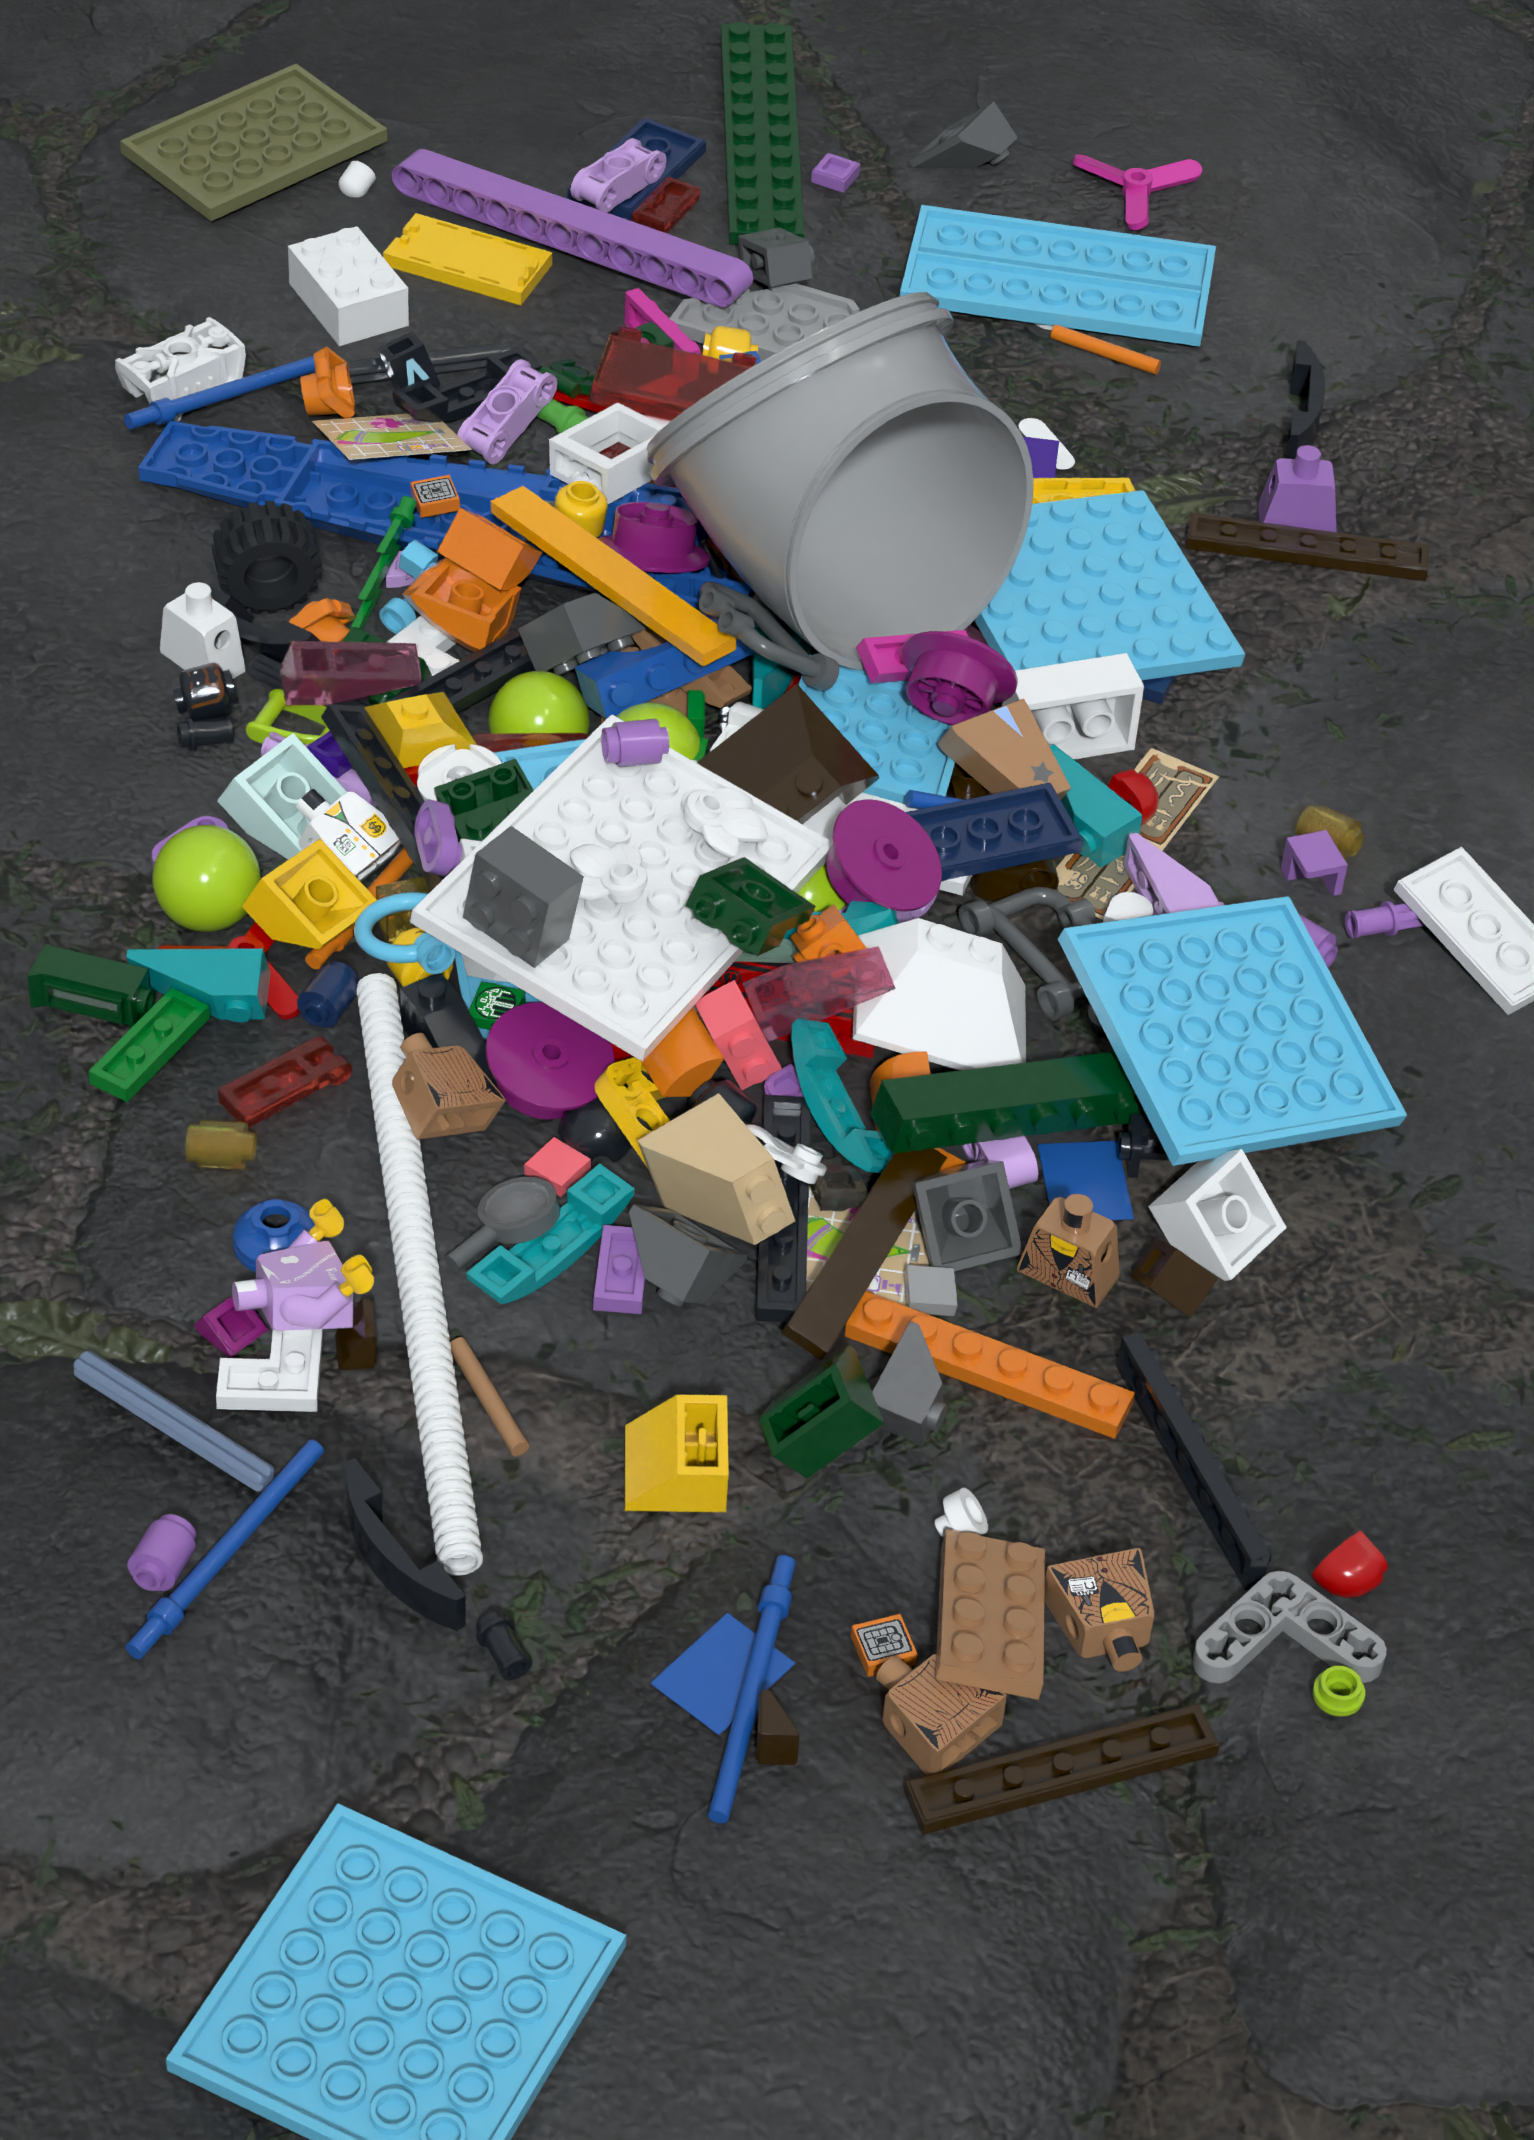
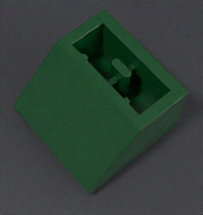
(484, 798)
(821, 1415)

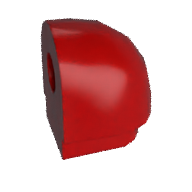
(1137, 791)
(1351, 1568)

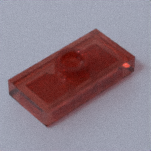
(666, 205)

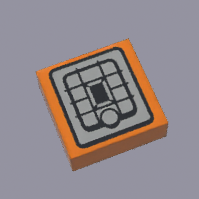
(435, 496)
(882, 1639)

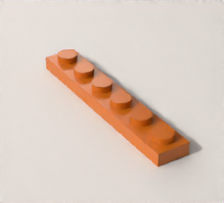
(996, 1366)

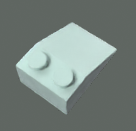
(267, 795)

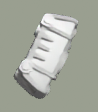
(183, 363)

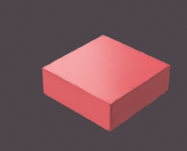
(558, 1165)

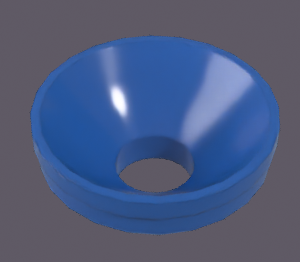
(254, 1238)

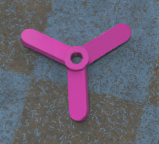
(1139, 183)

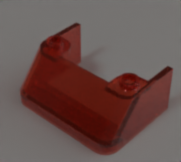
(657, 377)

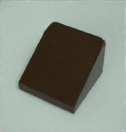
(358, 1343)
(775, 1734)

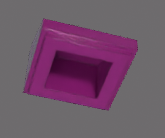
(229, 1328)

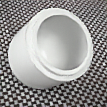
(356, 179)

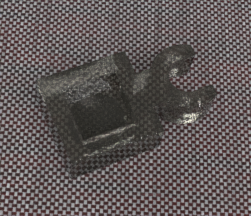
(839, 1187)

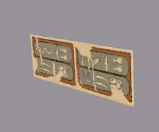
(1179, 792)

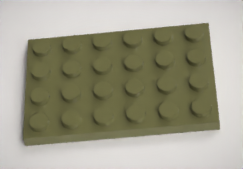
(253, 141)

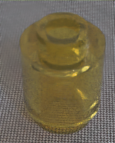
(1342, 829)
(220, 1144)

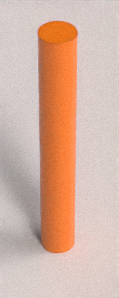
(1105, 349)

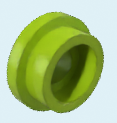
(1340, 1680)

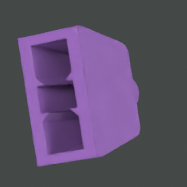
(1300, 492)

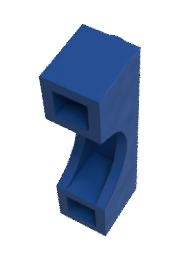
(632, 678)

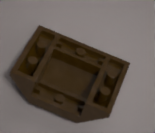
(792, 758)

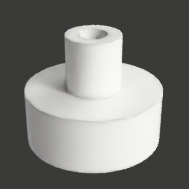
(962, 1514)

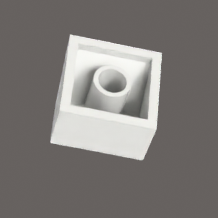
(1219, 1214)

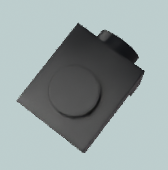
(1139, 1144)

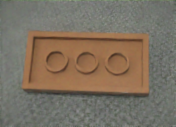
(991, 1614)

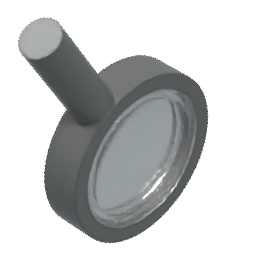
(509, 1215)

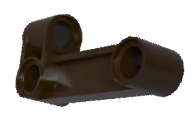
(1006, 881)

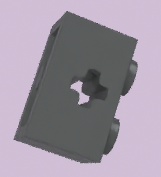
(777, 256)

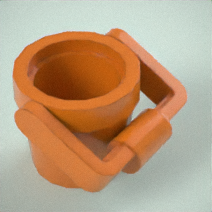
(329, 388)
(325, 619)

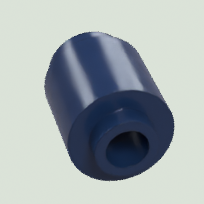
(328, 994)

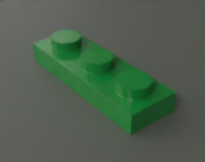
(149, 1044)

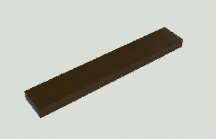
(1308, 546)
(860, 1252)
(1060, 1768)

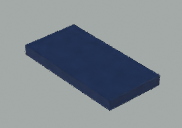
(680, 150)
(999, 830)

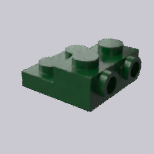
(748, 905)

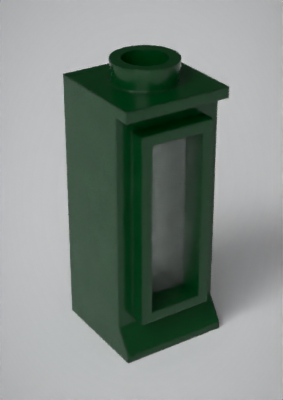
(90, 986)

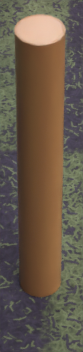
(489, 1397)

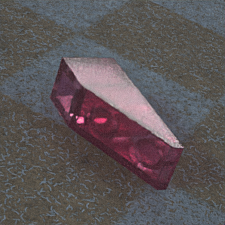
(816, 989)

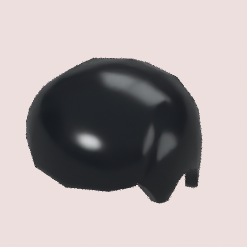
(593, 1132)

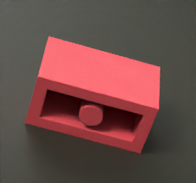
(737, 1035)

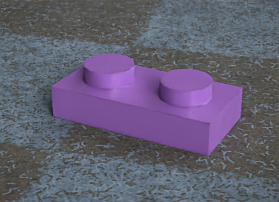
(619, 1273)

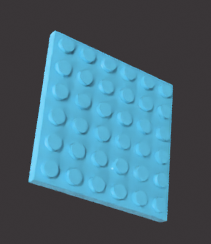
(1106, 583)
(1231, 1029)
(396, 1995)

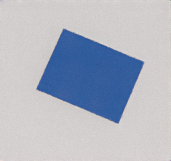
(1090, 1171)
(712, 1671)

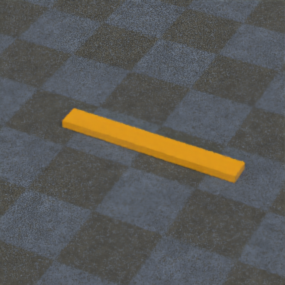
(613, 576)

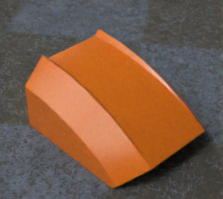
(463, 604)

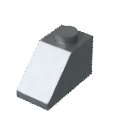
(911, 1389)

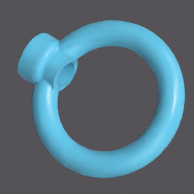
(427, 950)

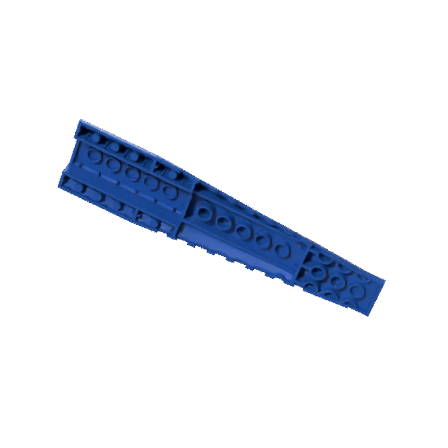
(360, 493)

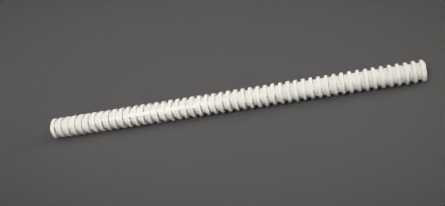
(419, 1287)

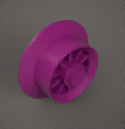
(657, 538)
(955, 676)
(883, 857)
(545, 1060)

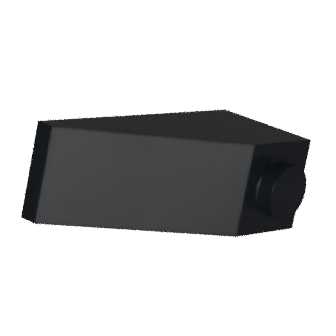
(442, 1016)

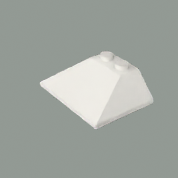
(951, 998)

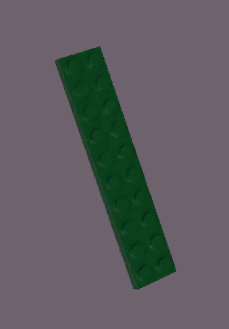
(760, 130)

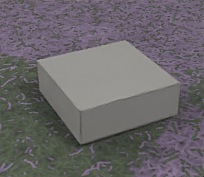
(931, 1289)

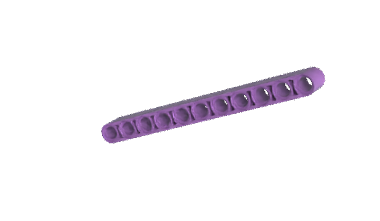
(573, 227)

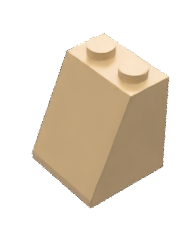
(717, 1172)

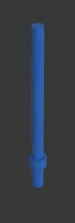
(164, 409)
(773, 1607)
(169, 1611)

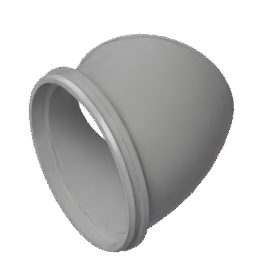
(857, 479)

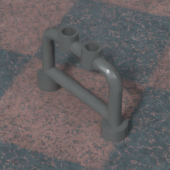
(721, 602)
(978, 919)

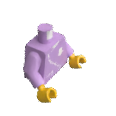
(307, 1282)

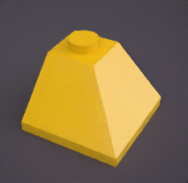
(419, 726)
(308, 898)

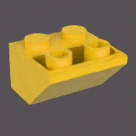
(678, 1456)

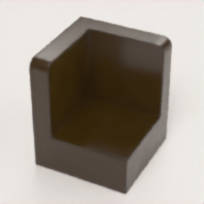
(1174, 1276)

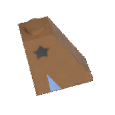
(1004, 750)

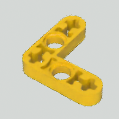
(630, 1102)

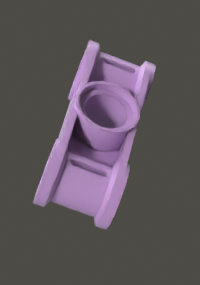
(618, 175)
(507, 411)

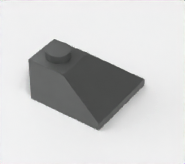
(969, 141)
(967, 1215)
(681, 1255)

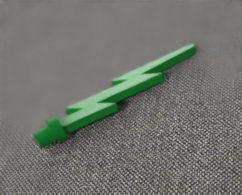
(401, 518)

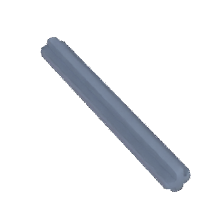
(174, 1421)

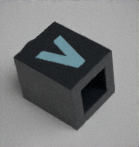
(408, 361)

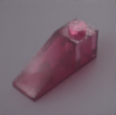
(346, 670)

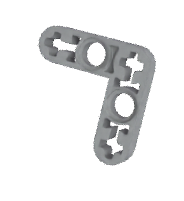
(1292, 1618)

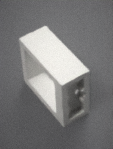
(577, 451)

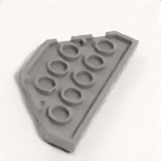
(772, 315)

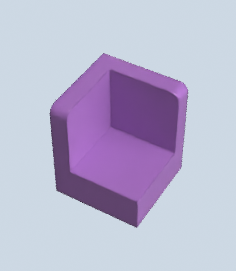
(1312, 857)

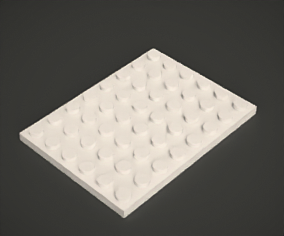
(638, 962)

